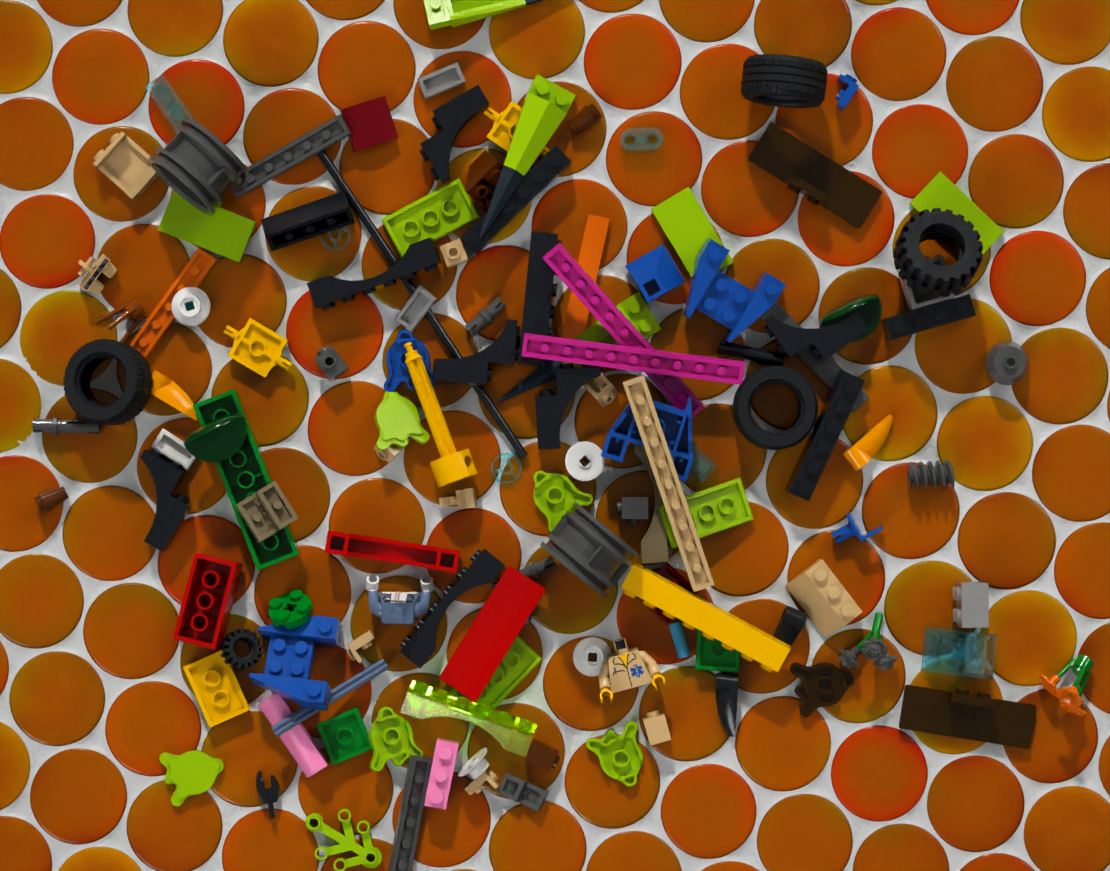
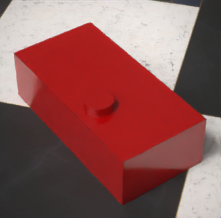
(207, 601)

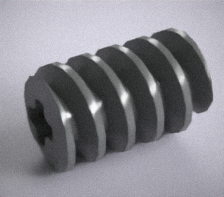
(930, 474)

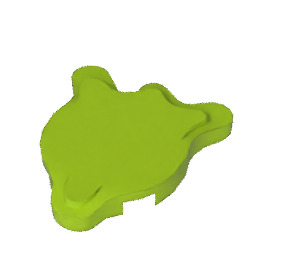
(397, 421)
(555, 496)
(391, 739)
(619, 754)
(190, 772)

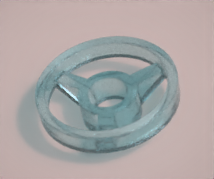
(335, 240)
(510, 472)

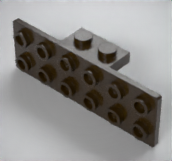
(814, 175)
(967, 716)

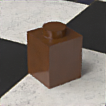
(542, 755)

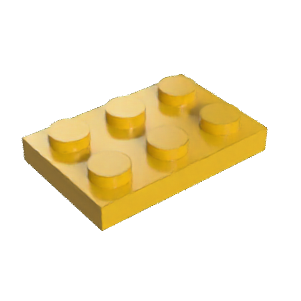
(216, 689)

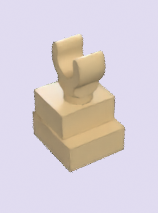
(463, 499)

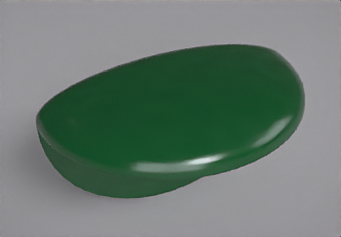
(866, 306)
(217, 438)

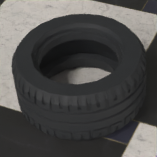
(784, 81)
(79, 375)
(807, 407)

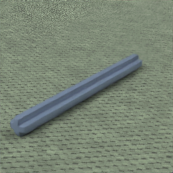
(336, 693)

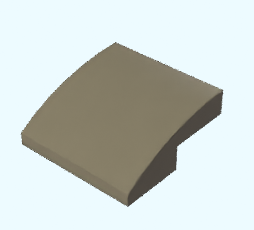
(267, 511)

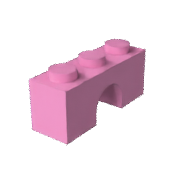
(441, 773)

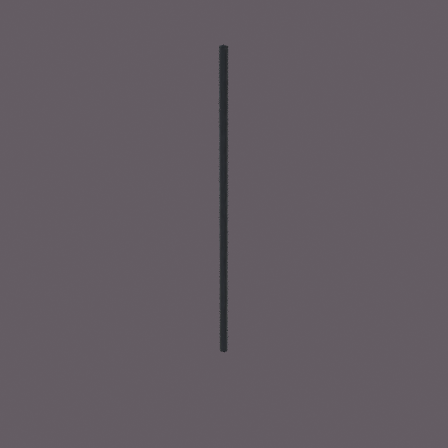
(411, 289)

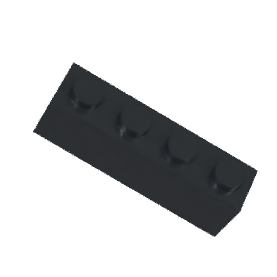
(307, 221)
(928, 317)

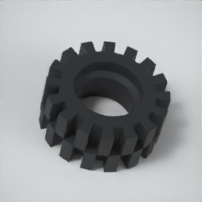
(254, 646)

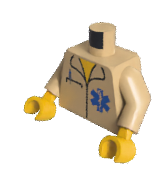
(627, 670)

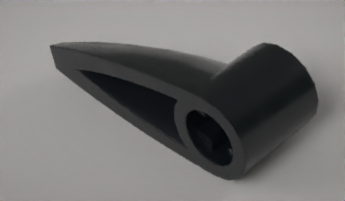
(790, 625)
(726, 700)

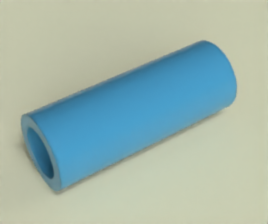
(679, 639)

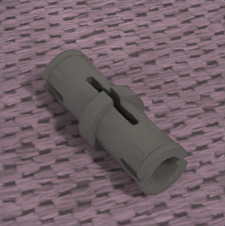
(485, 316)

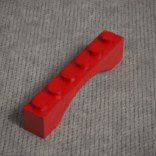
(392, 551)

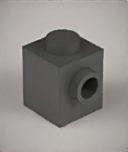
(331, 362)
(633, 509)

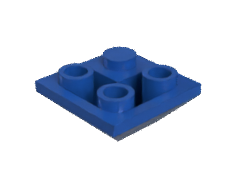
(655, 274)

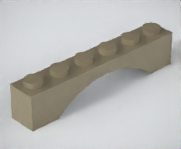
(654, 542)

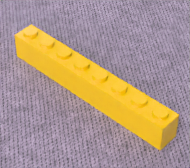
(706, 617)

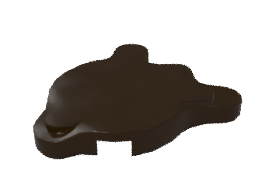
(820, 686)

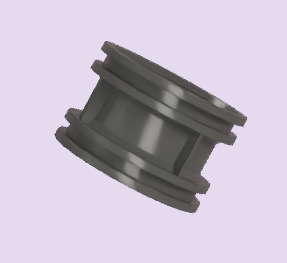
(198, 166)
(589, 550)

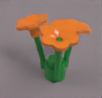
(1070, 698)

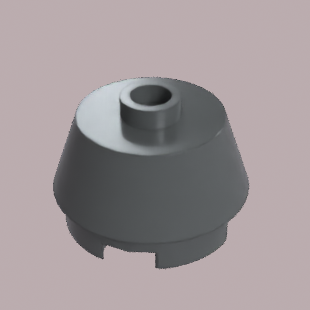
(1007, 363)

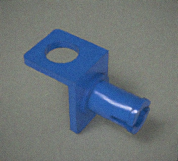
(853, 529)

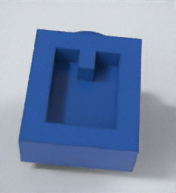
(845, 95)

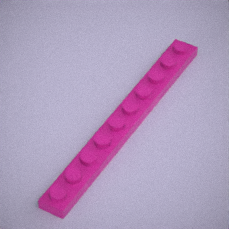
(615, 322)
(632, 358)

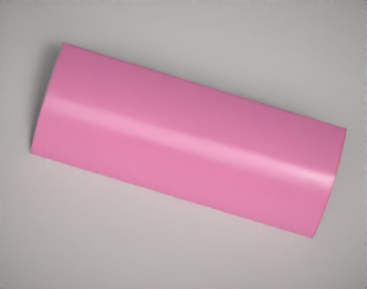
(297, 738)

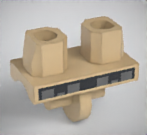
(90, 280)

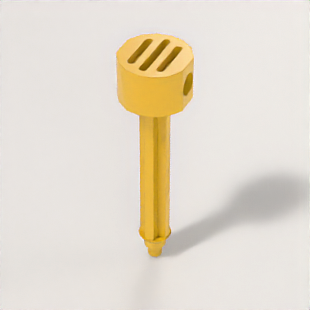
(452, 465)

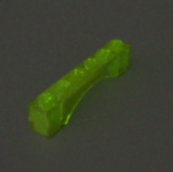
(428, 702)

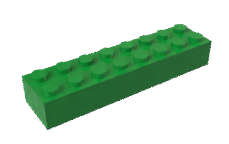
(244, 476)

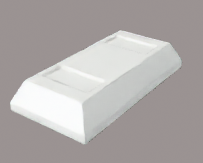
(173, 448)

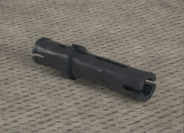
(751, 353)

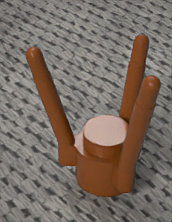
(132, 311)

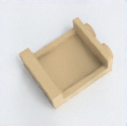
(126, 165)

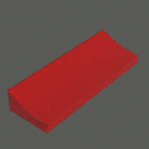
(492, 633)

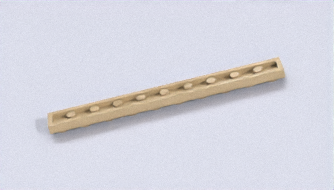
(668, 483)

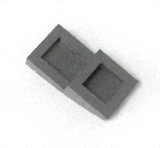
(522, 792)

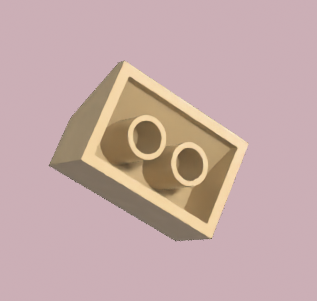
(823, 598)

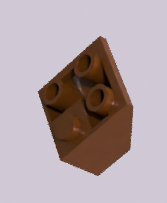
(483, 179)

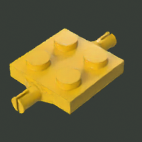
(505, 125)
(257, 348)

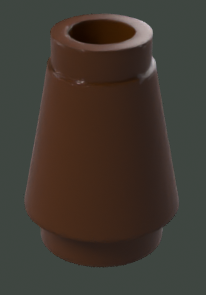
(586, 118)
(50, 499)

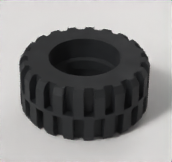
(945, 228)

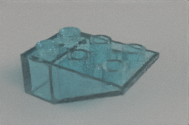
(959, 652)

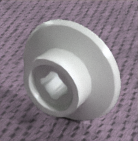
(201, 304)
(591, 470)
(581, 652)
(475, 765)

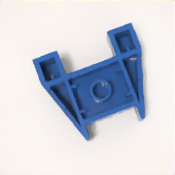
(724, 297)
(676, 428)
(292, 660)

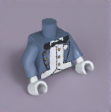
(399, 606)

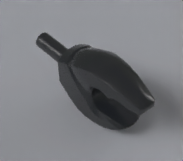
(269, 795)

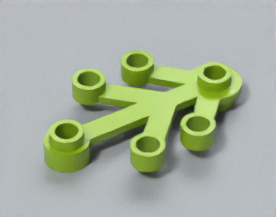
(346, 841)

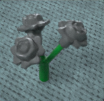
(872, 649)

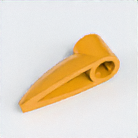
(172, 394)
(866, 446)

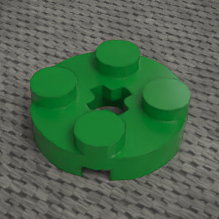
(280, 607)

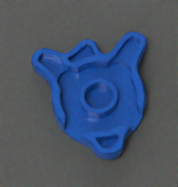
(396, 361)

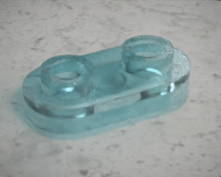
(641, 139)

